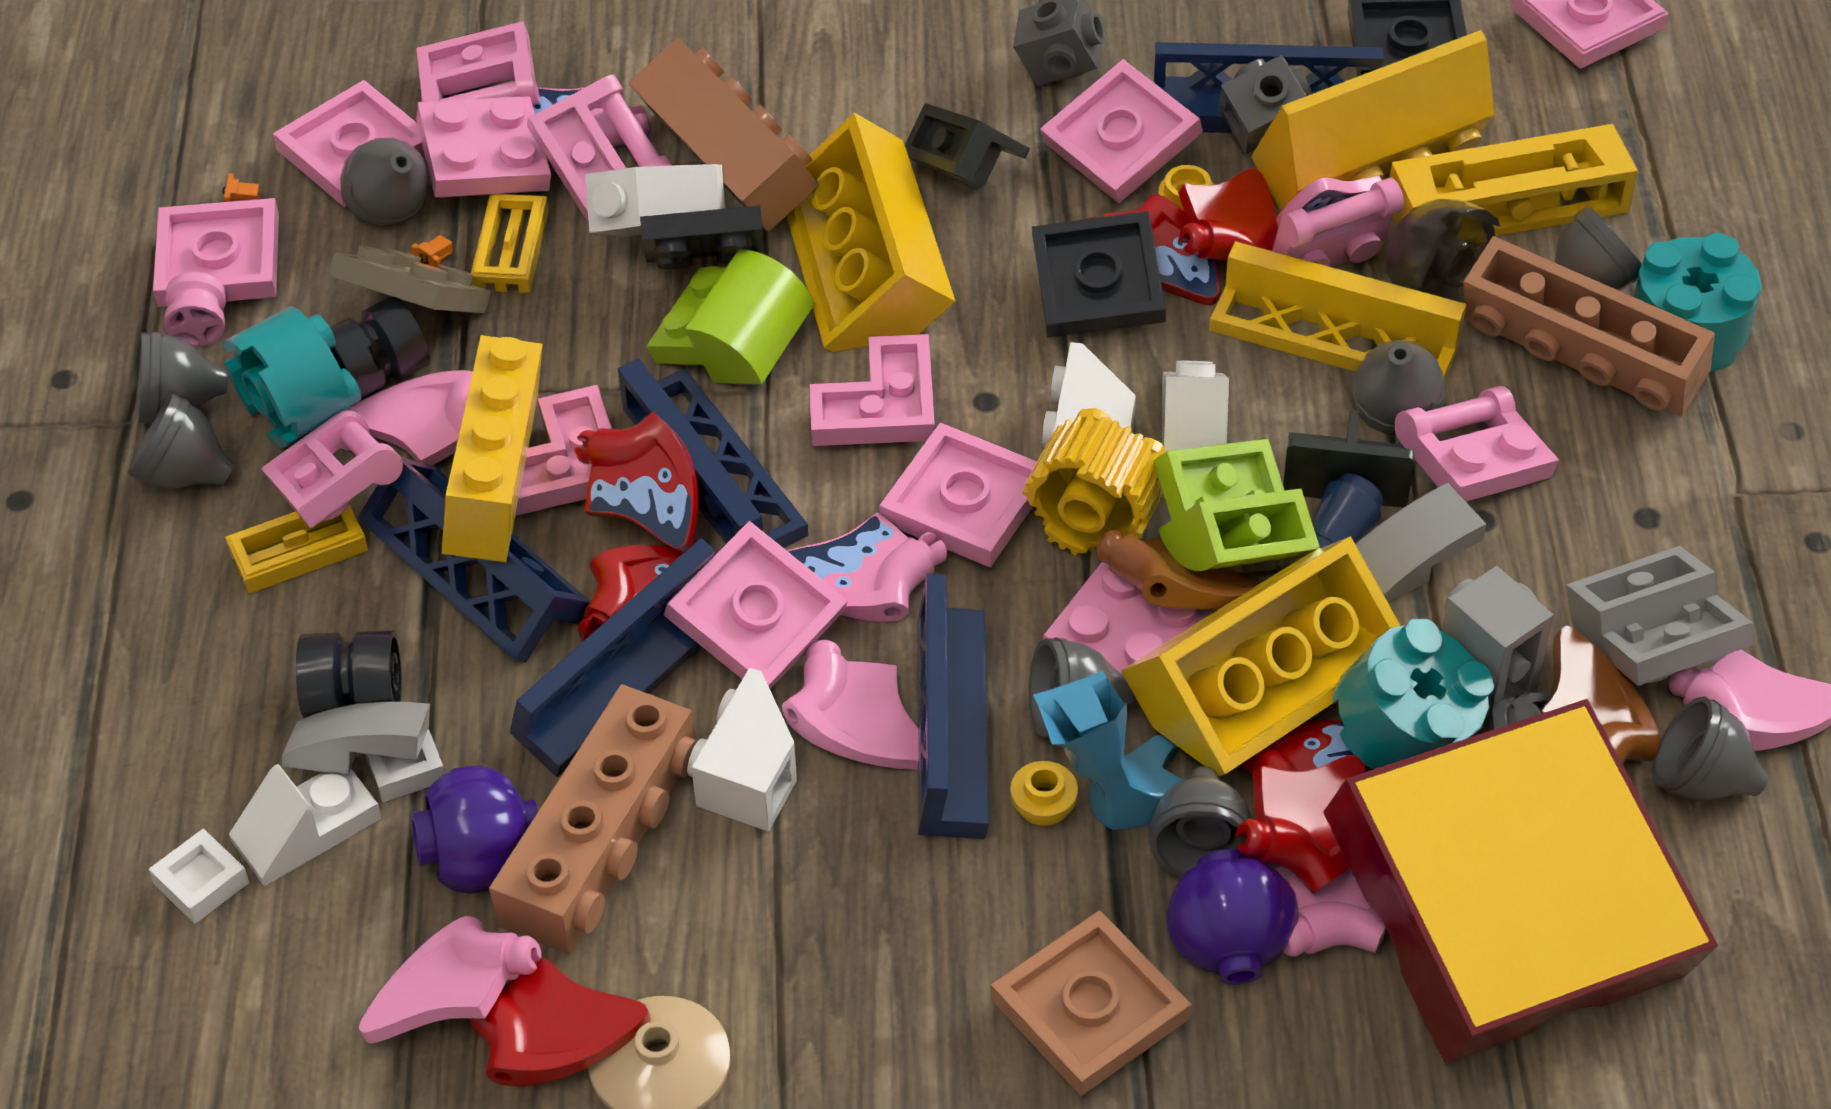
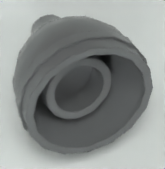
(384, 181)
(1596, 251)
(174, 367)
(1394, 380)
(180, 449)
(1064, 662)
(1707, 755)
(1196, 820)

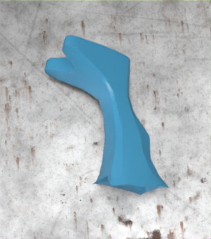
(1091, 727)

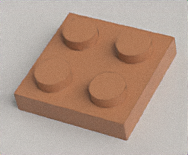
(1090, 1002)

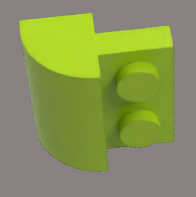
(734, 319)
(1231, 507)

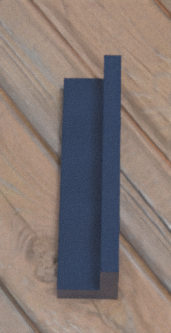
(1202, 89)
(718, 494)
(523, 572)
(629, 649)
(951, 717)

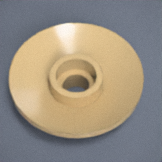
(681, 1075)

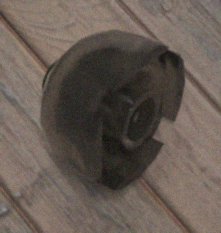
(1439, 246)

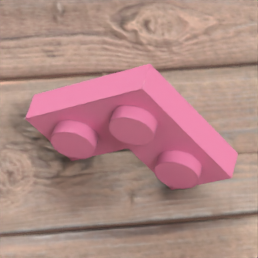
(887, 408)
(551, 469)

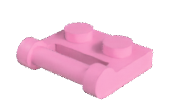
(479, 61)
(578, 144)
(1342, 230)
(1481, 461)
(317, 482)

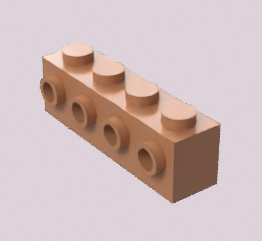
(721, 130)
(1588, 327)
(594, 820)

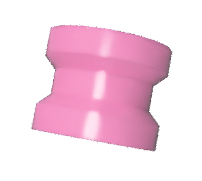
(195, 308)

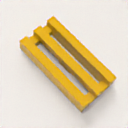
(505, 273)
(298, 552)

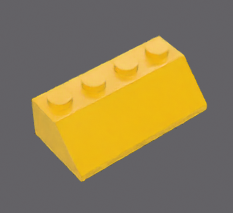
(1379, 118)
(867, 240)
(1263, 658)

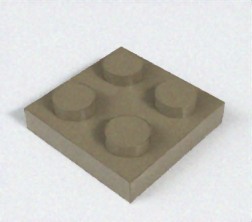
(407, 279)

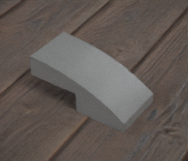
(1419, 537)
(335, 736)

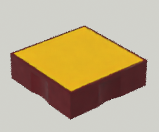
(1518, 878)

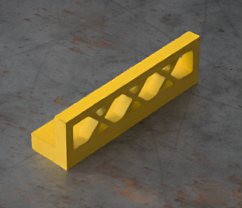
(1335, 301)

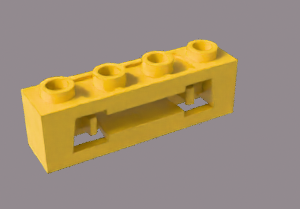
(1525, 178)

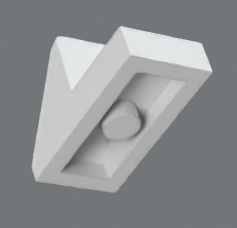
(295, 824)

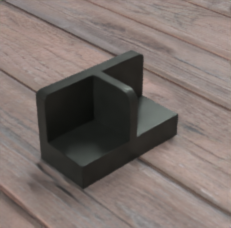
(958, 145)
(1319, 459)

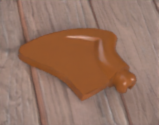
(1163, 579)
(1585, 673)

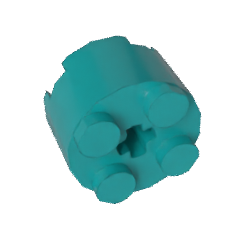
(1706, 285)
(290, 374)
(1411, 695)

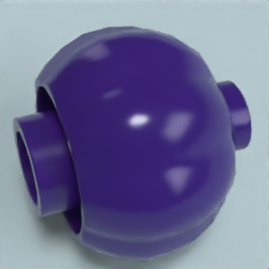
(470, 826)
(1231, 915)

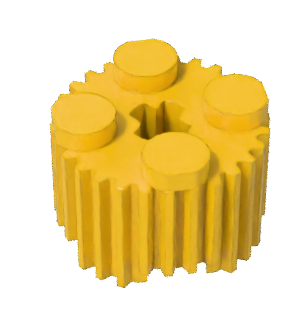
(1094, 481)

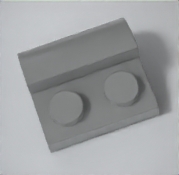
(1657, 616)

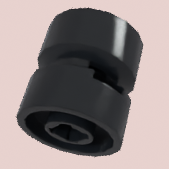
(390, 336)
(347, 673)

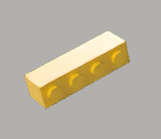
(492, 449)

